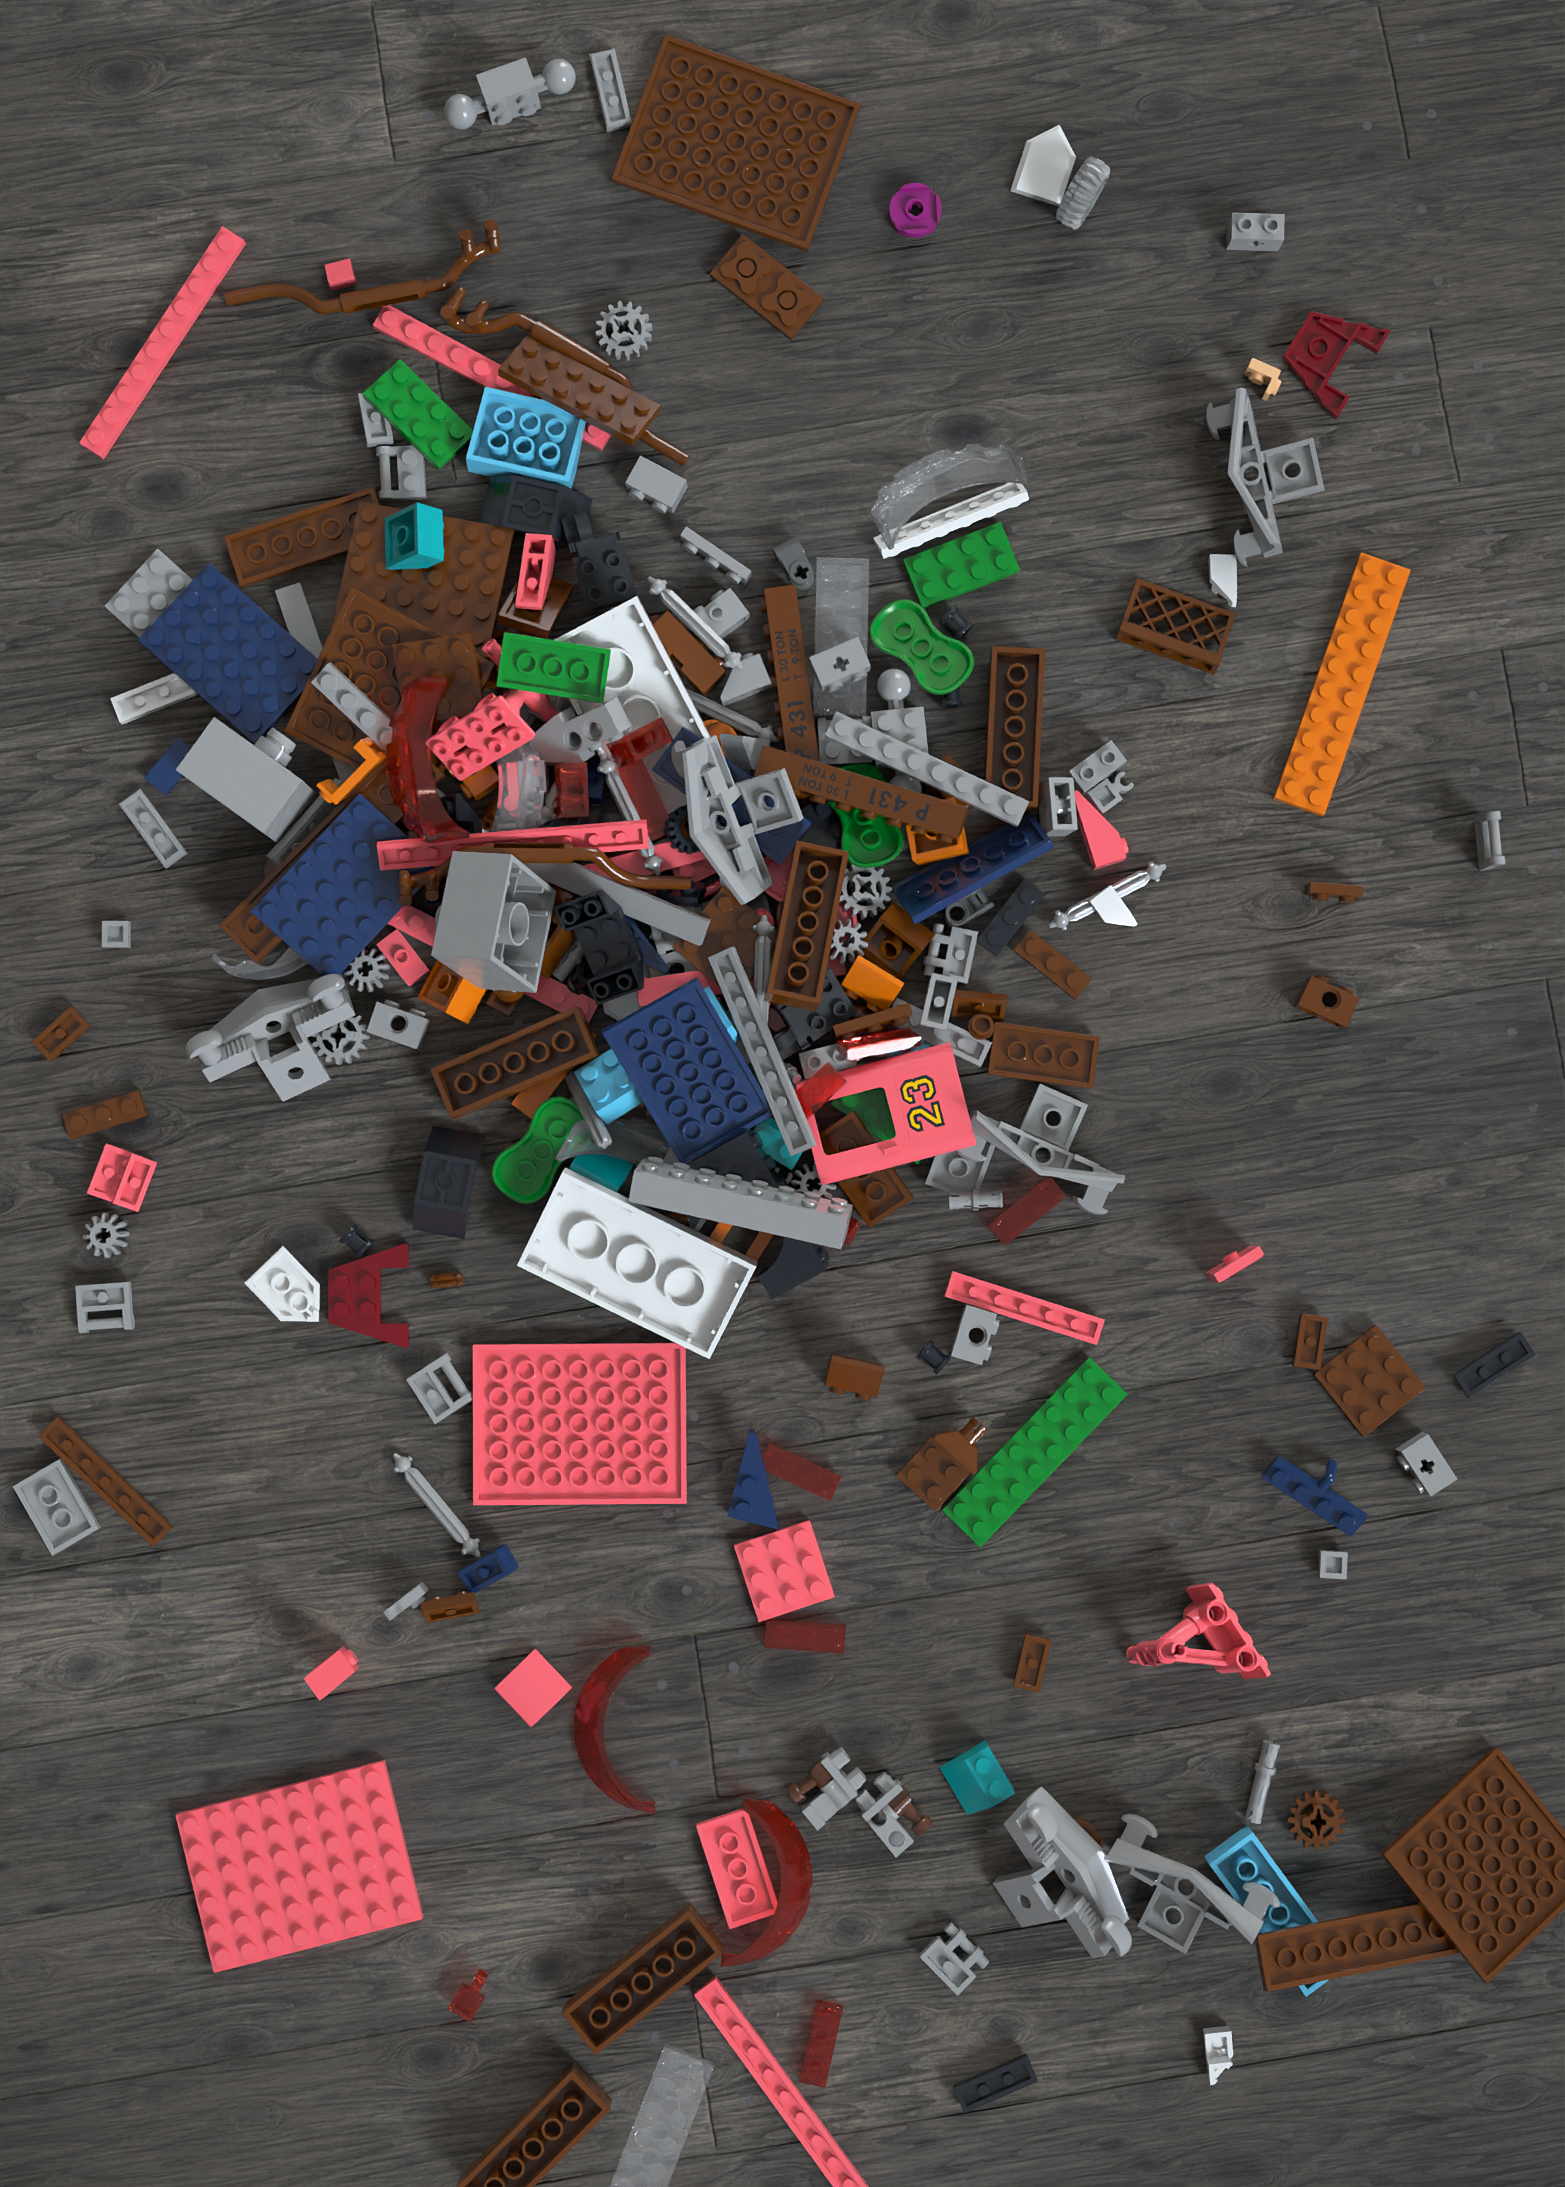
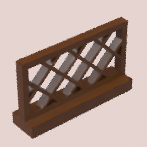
(1171, 647)

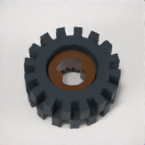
(677, 832)

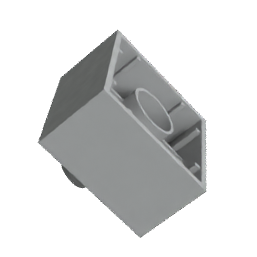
(249, 777)
(493, 921)

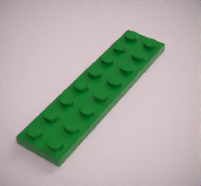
(1034, 1451)

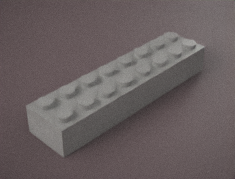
(741, 1202)

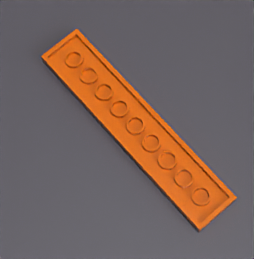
(1341, 684)

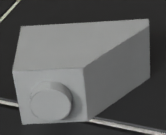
(747, 682)
(743, 750)
(938, 1001)

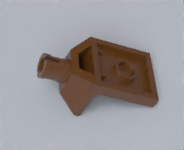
(943, 1463)

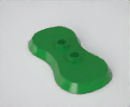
(935, 659)
(868, 840)
(529, 1166)

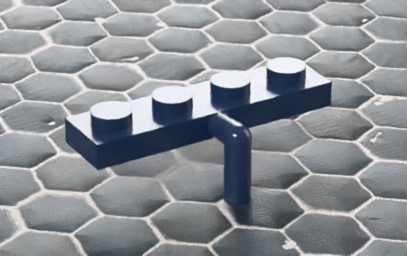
(1315, 1494)

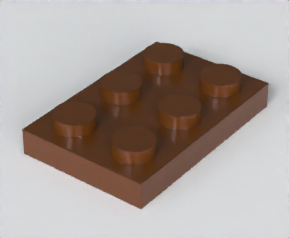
(537, 621)

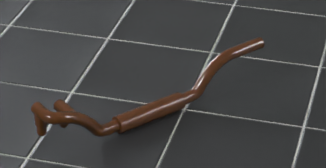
(381, 295)
(556, 340)
(537, 853)

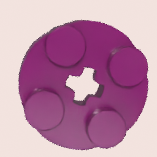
(911, 225)

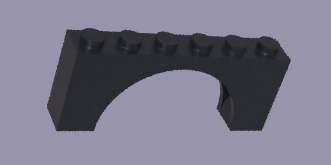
(747, 1159)

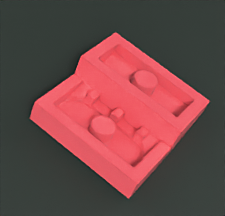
(121, 1177)
(532, 1688)

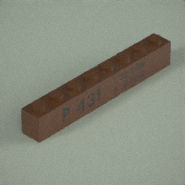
(790, 672)
(866, 795)

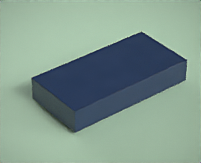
(164, 772)

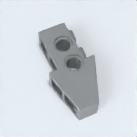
(559, 740)

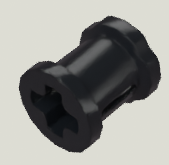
(951, 615)
(951, 699)
(580, 975)
(357, 1241)
(933, 1357)

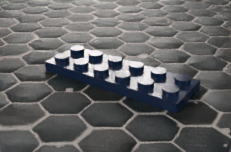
(773, 843)
(962, 875)

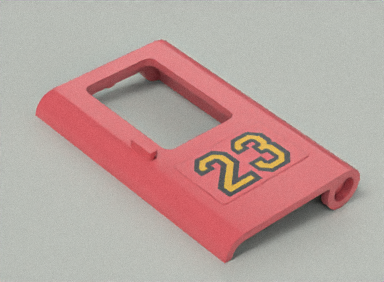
(924, 1108)

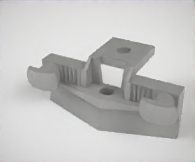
(1255, 494)
(711, 793)
(244, 1037)
(1057, 1139)
(1091, 1897)
(1205, 1900)

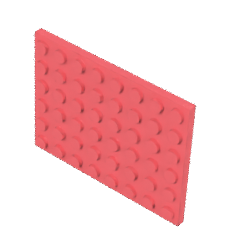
(579, 1424)
(299, 1866)

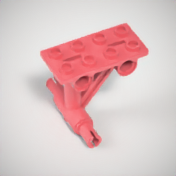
(490, 729)
(1219, 1624)

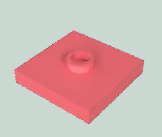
(1234, 1262)

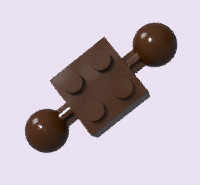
(556, 944)

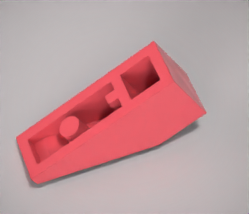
(535, 571)
(1099, 836)
(332, 1672)

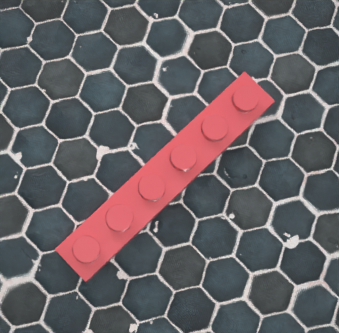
(1024, 1307)

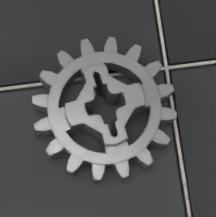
(615, 323)
(871, 897)
(340, 1048)

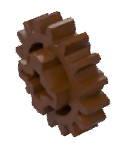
(1316, 1830)

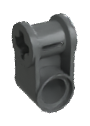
(794, 560)
(970, 907)

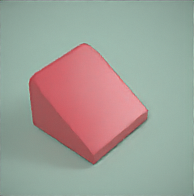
(340, 274)

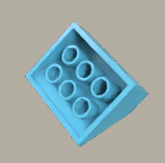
(525, 439)

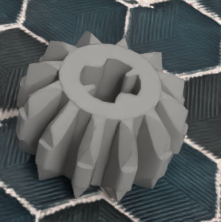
(852, 948)
(374, 975)
(811, 1175)
(104, 1225)

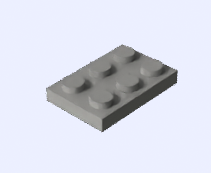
(148, 593)
(956, 1174)
(56, 1507)

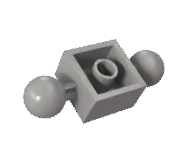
(509, 93)
(900, 722)

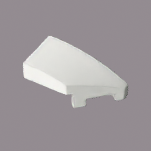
(1224, 576)
(1112, 908)
(1217, 2050)

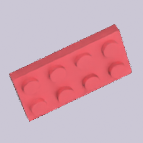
(738, 1868)

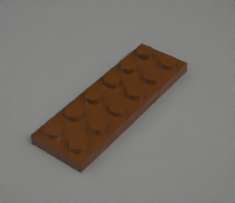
(579, 390)
(296, 539)

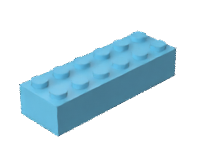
(609, 1085)
(1245, 1860)

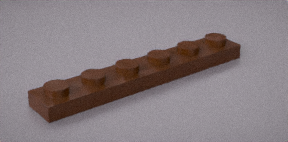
(106, 1481)

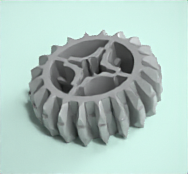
(1083, 192)

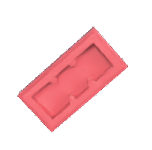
(403, 957)

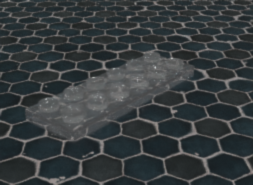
(839, 617)
(663, 2120)

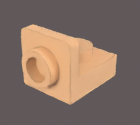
(1262, 373)

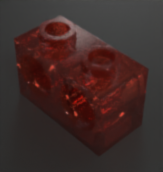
(572, 790)

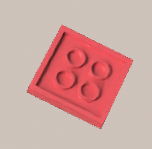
(784, 1570)

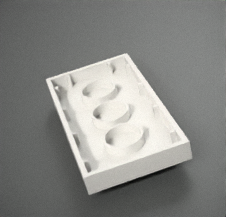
(642, 681)
(637, 1263)

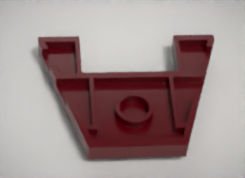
(1319, 350)
(357, 1296)

